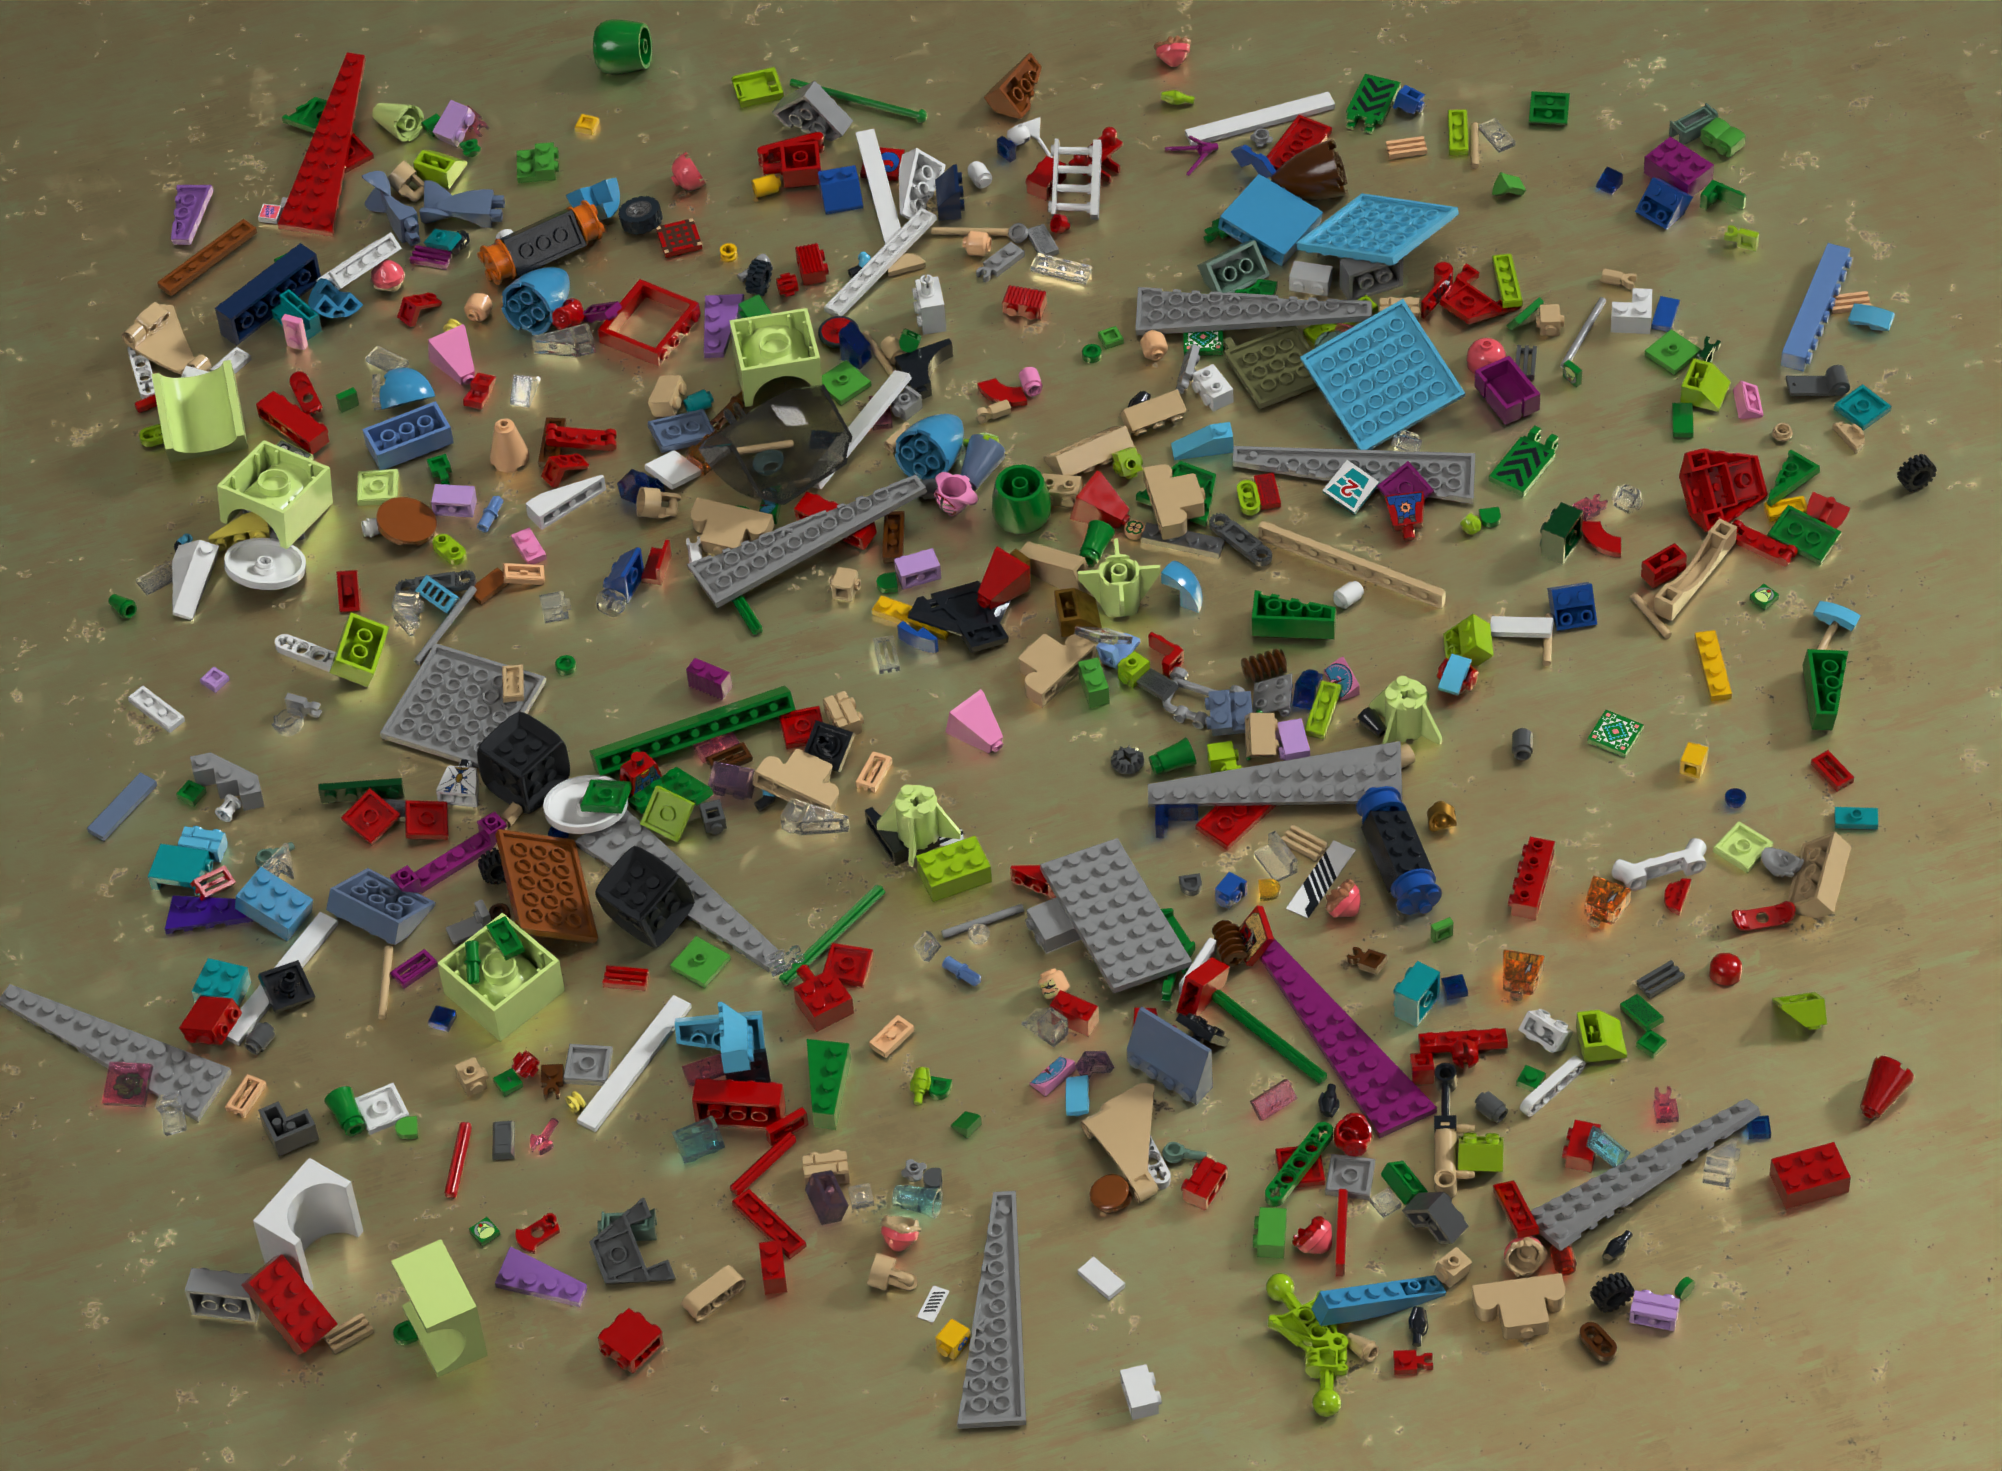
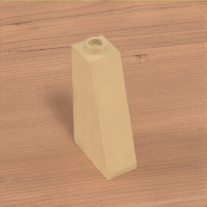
(1055, 566)

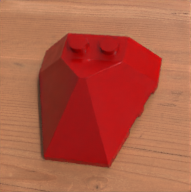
(1720, 485)

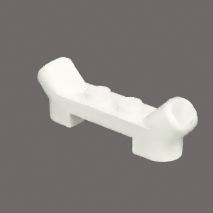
(1636, 875)

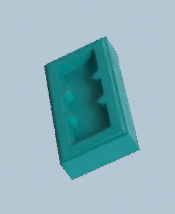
(442, 239)
(1856, 818)

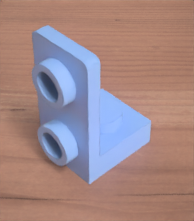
(1112, 654)

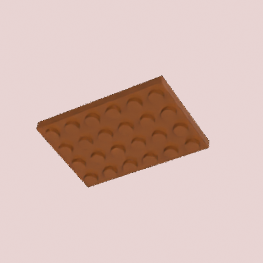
(546, 886)

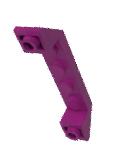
(452, 860)

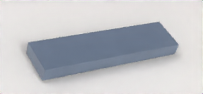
(122, 806)

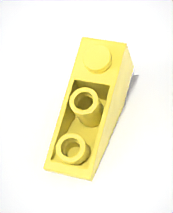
(242, 528)

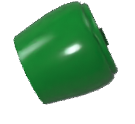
(622, 46)
(1020, 500)

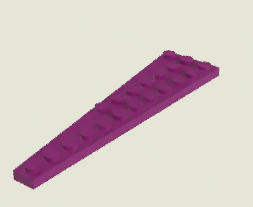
(1368, 1074)

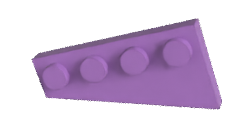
(190, 208)
(717, 331)
(534, 1278)

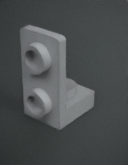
(467, 928)

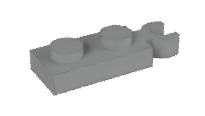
(1000, 261)
(1190, 360)

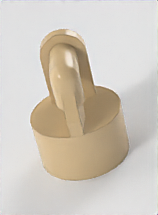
(402, 177)
(649, 503)
(884, 1274)

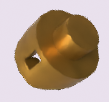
(1441, 816)

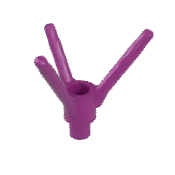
(1203, 149)

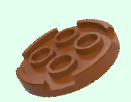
(406, 521)

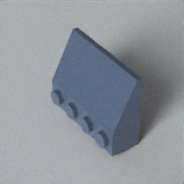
(378, 906)
(1170, 1056)

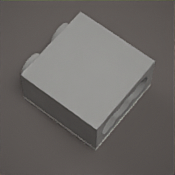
(1051, 926)

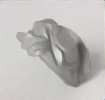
(1781, 862)

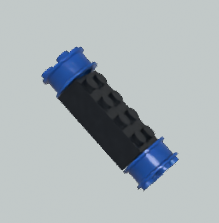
(1398, 850)

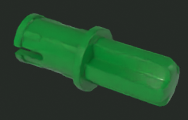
(472, 961)

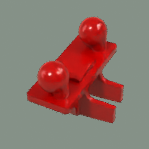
(1110, 144)

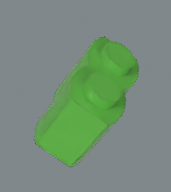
(1722, 137)

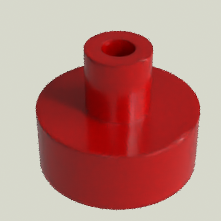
(1059, 224)

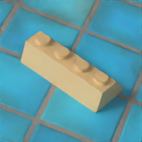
(1089, 451)
(1820, 877)

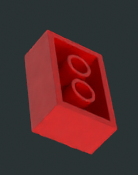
(1810, 1175)

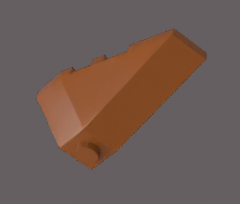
(1013, 92)

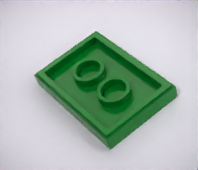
(1806, 533)

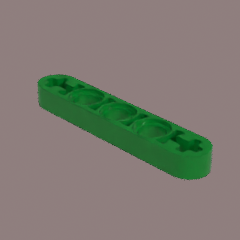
(1296, 1173)

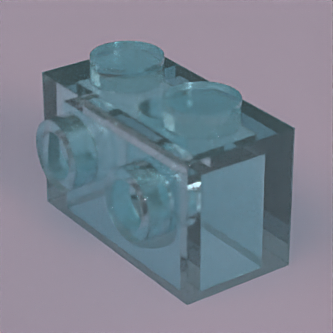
(698, 1139)

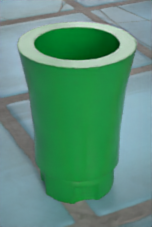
(1096, 541)
(1173, 757)
(345, 1109)

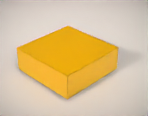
(586, 124)

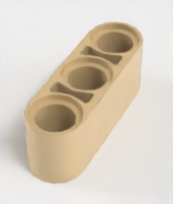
(713, 1293)

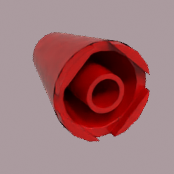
(1884, 1086)

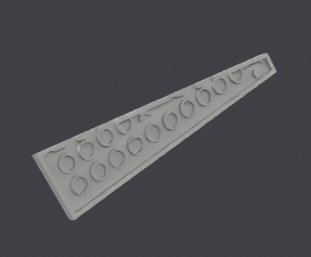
(1216, 311)
(1446, 472)
(757, 561)
(1309, 780)
(709, 907)
(1582, 1207)
(995, 1363)

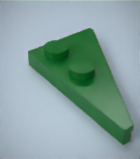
(1793, 474)

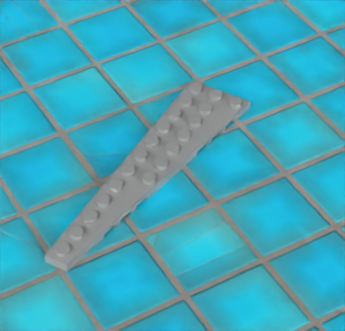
(107, 1042)

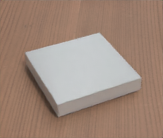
(673, 469)
(381, 1108)

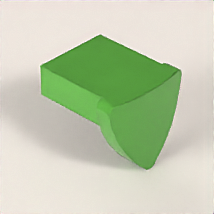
(1508, 183)

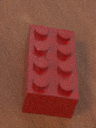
(738, 1102)
(289, 1304)

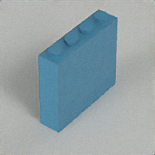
(1270, 218)

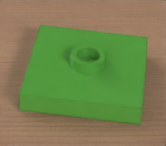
(1672, 352)
(845, 382)
(700, 962)

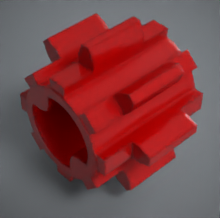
(787, 284)
(525, 1064)

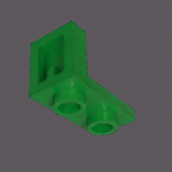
(1722, 192)

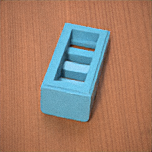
(450, 603)

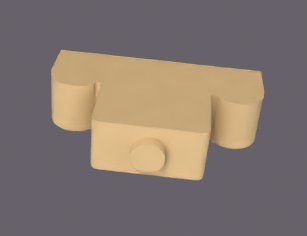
(1173, 499)
(727, 525)
(1052, 665)
(800, 778)
(1520, 1304)

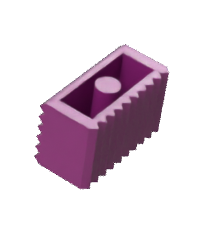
(709, 678)

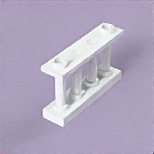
(1092, 188)
(362, 261)

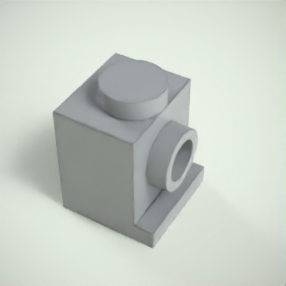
(907, 403)

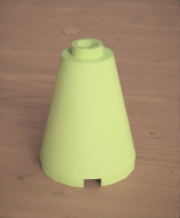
(399, 119)

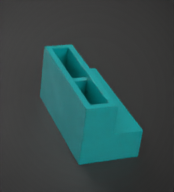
(294, 306)

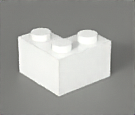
(1633, 316)

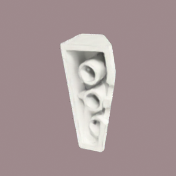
(917, 181)
(191, 573)

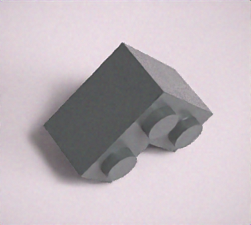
(287, 1132)
(1437, 1214)

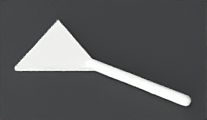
(1034, 127)

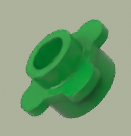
(470, 147)

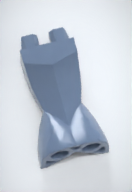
(472, 205)
(401, 217)

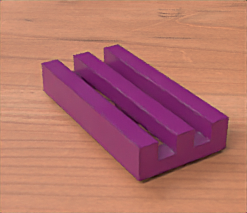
(432, 255)
(416, 970)

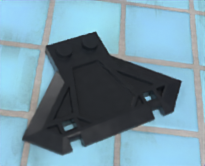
(962, 615)

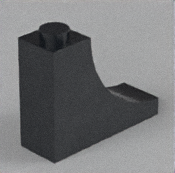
(922, 363)
(890, 842)

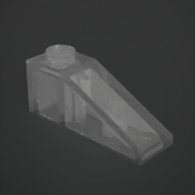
(570, 342)
(811, 819)

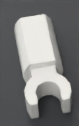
(694, 550)

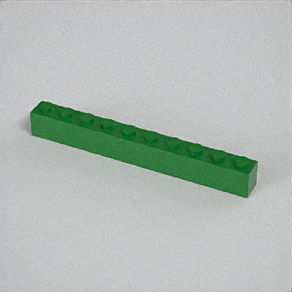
(694, 729)

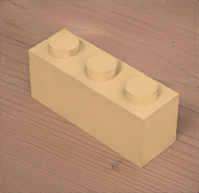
(1153, 413)

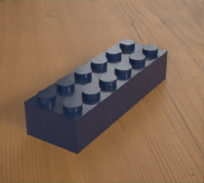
(253, 303)

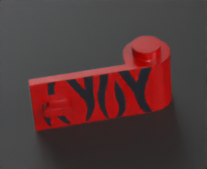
(1442, 280)

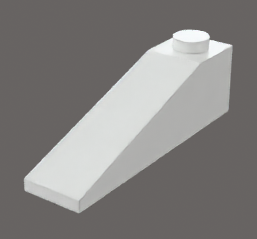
(557, 503)

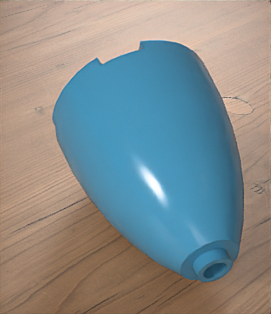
(534, 298)
(930, 445)

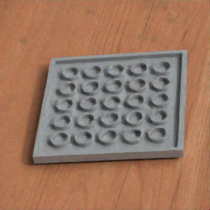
(455, 704)

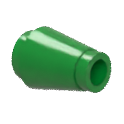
(123, 606)

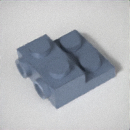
(1227, 711)

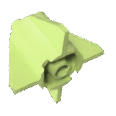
(1119, 583)
(1406, 711)
(917, 819)

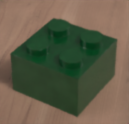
(1561, 533)

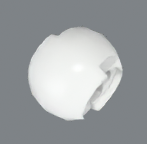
(1019, 134)

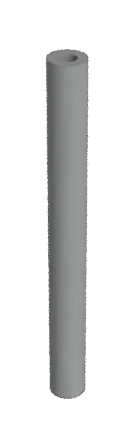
(983, 920)

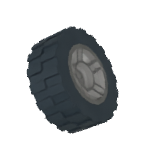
(640, 215)

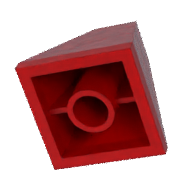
(1101, 503)
(1003, 580)

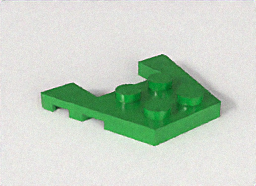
(1205, 479)

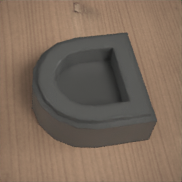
(1190, 884)

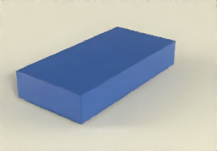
(1665, 314)

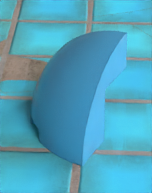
(603, 195)
(331, 302)
(404, 386)
(1183, 579)

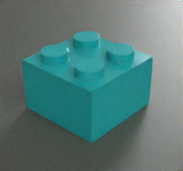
(222, 980)
(1416, 993)

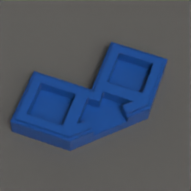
(1245, 156)

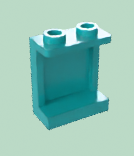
(179, 866)

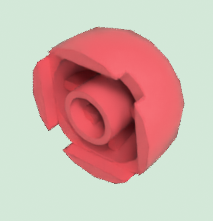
(686, 173)
(1484, 352)

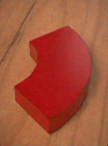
(997, 392)
(1600, 539)

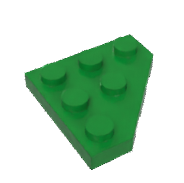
(676, 782)

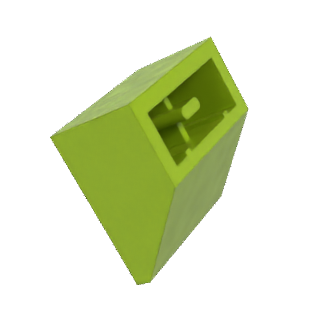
(438, 167)
(1704, 386)
(1470, 640)
(1600, 1036)
(1480, 1152)

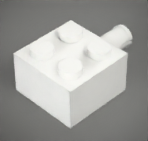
(929, 305)

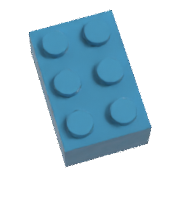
(273, 903)

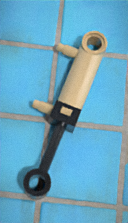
(1446, 1135)

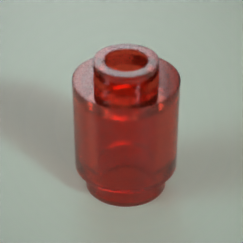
(1564, 1260)

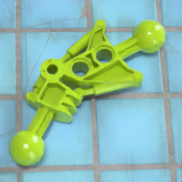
(1322, 1352)

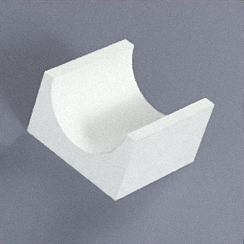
(304, 1210)

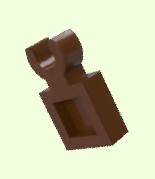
(1370, 961)
(552, 1079)

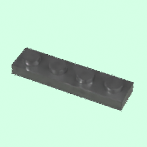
(1189, 542)

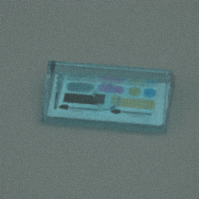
(1606, 1147)

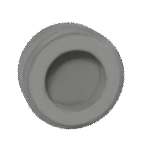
(1018, 232)

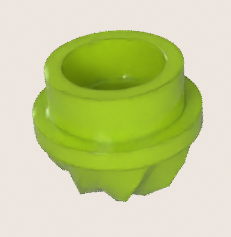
(1471, 524)

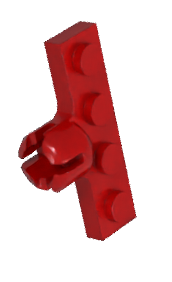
(1463, 1044)

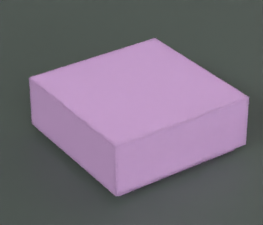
(214, 679)

